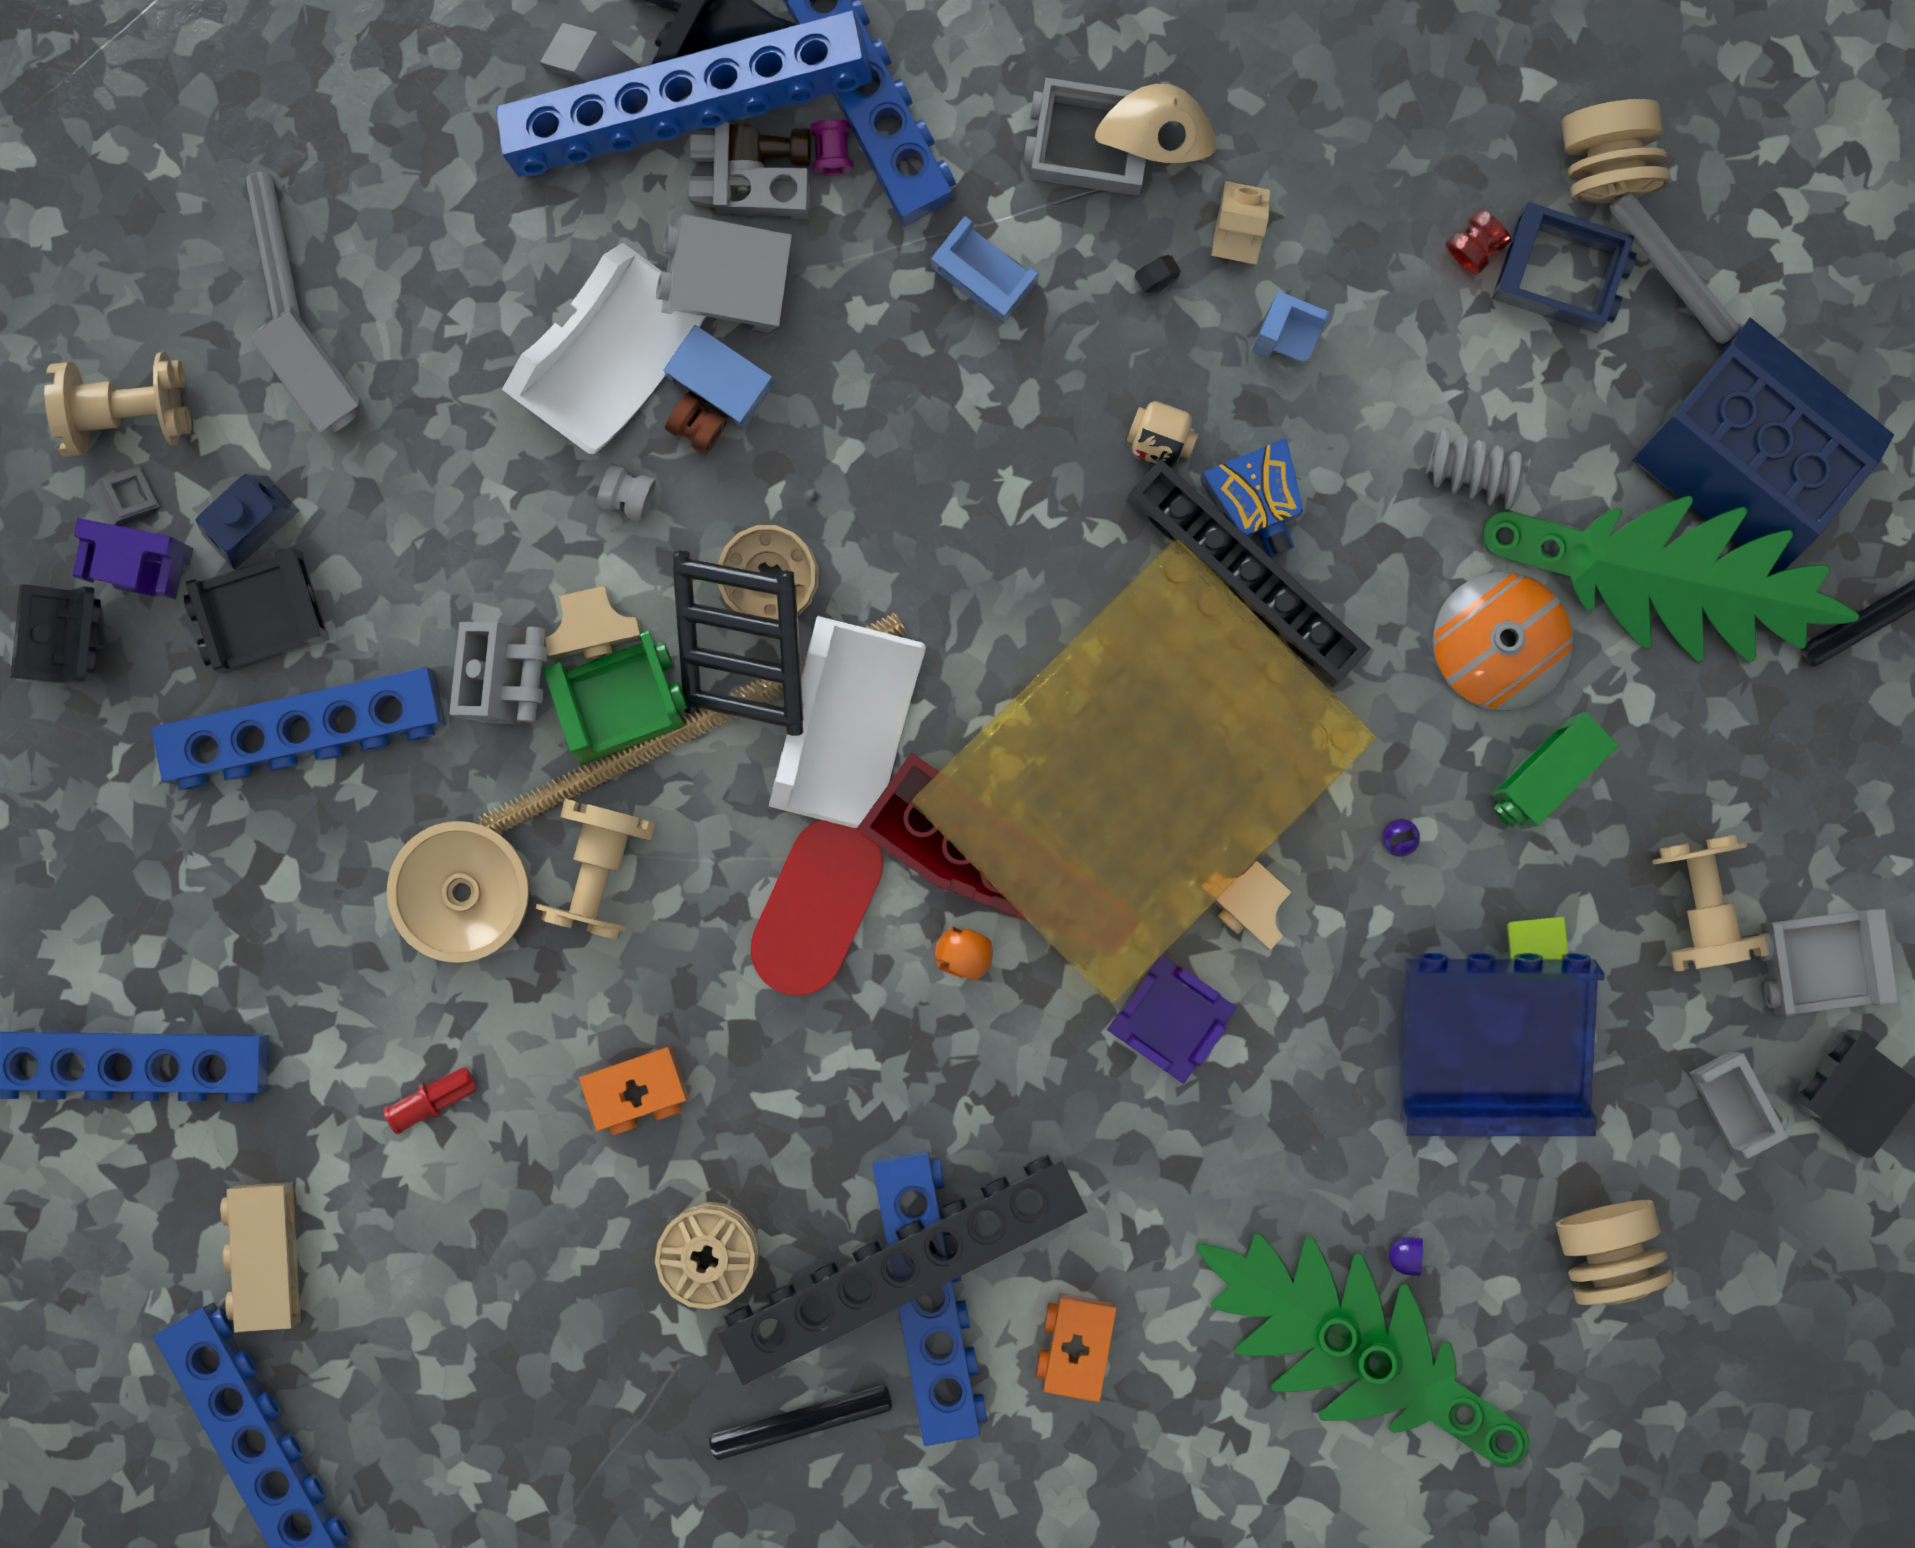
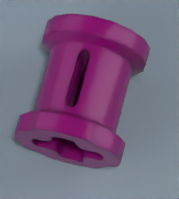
(831, 147)

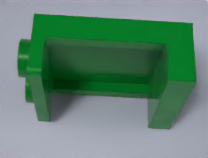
(616, 700)

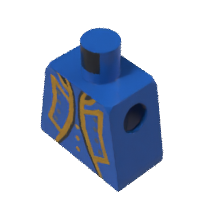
(1258, 494)

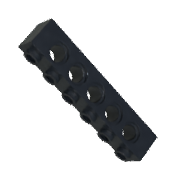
(1249, 573)

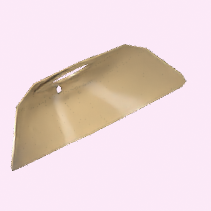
(1139, 116)

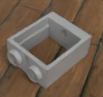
(1082, 96)
(306, 371)

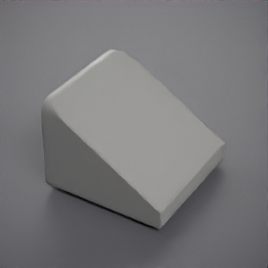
(124, 496)

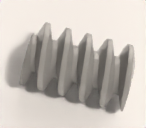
(1477, 469)

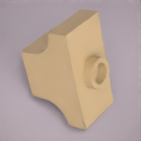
(1241, 222)
(591, 626)
(1253, 904)

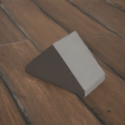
(584, 55)

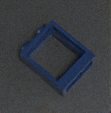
(1620, 264)

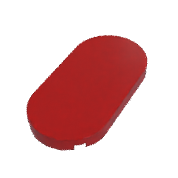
(815, 908)

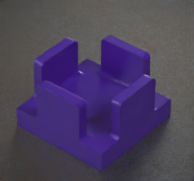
(130, 558)
(1172, 1018)

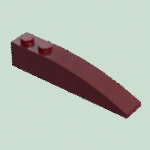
(917, 843)

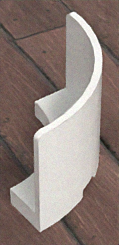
(605, 357)
(854, 716)

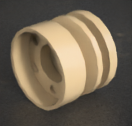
(1614, 143)
(776, 548)
(733, 1243)
(1616, 1261)

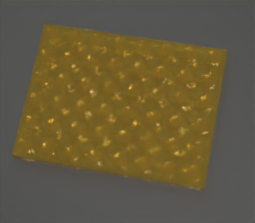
(1143, 770)

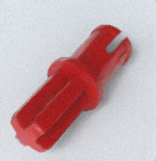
(430, 1100)

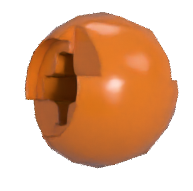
(963, 953)

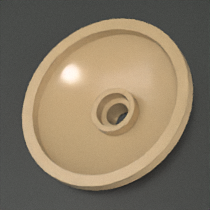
(425, 883)

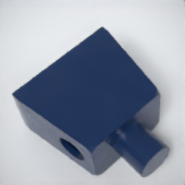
(245, 517)

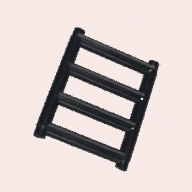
(784, 629)

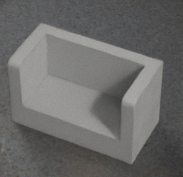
(1738, 1105)

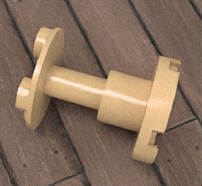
(79, 408)
(599, 850)
(1713, 921)

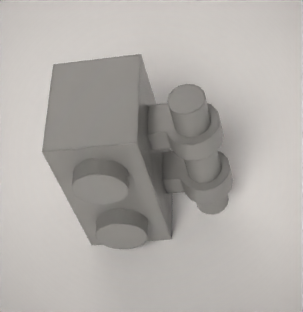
(497, 673)

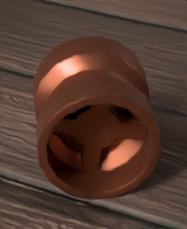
(696, 423)

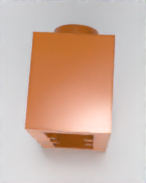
(606, 1090)
(1085, 1374)

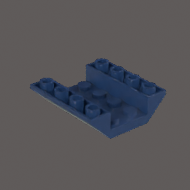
(1767, 439)

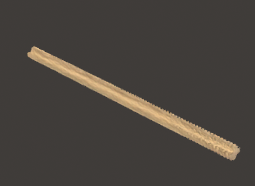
(637, 754)

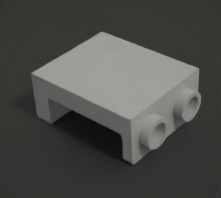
(724, 271)
(1829, 962)

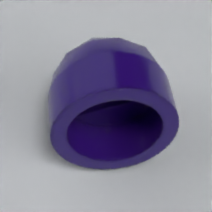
(1405, 847)
(1407, 1256)

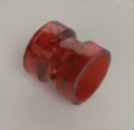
(1478, 241)

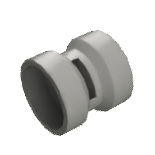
(627, 493)

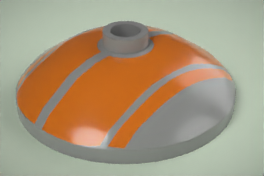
(1470, 646)

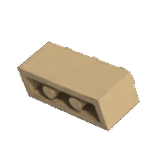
(261, 1257)

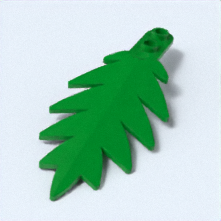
(1679, 577)
(1353, 1344)

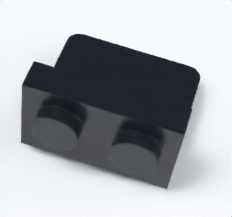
(711, 24)
(54, 634)
(1857, 1093)

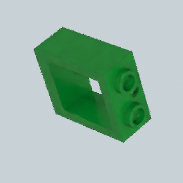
(1552, 772)

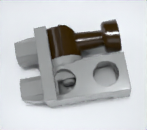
(739, 177)

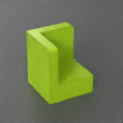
(1539, 937)

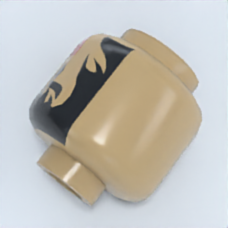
(1162, 434)

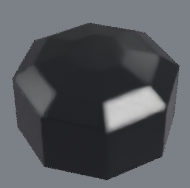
(1157, 276)

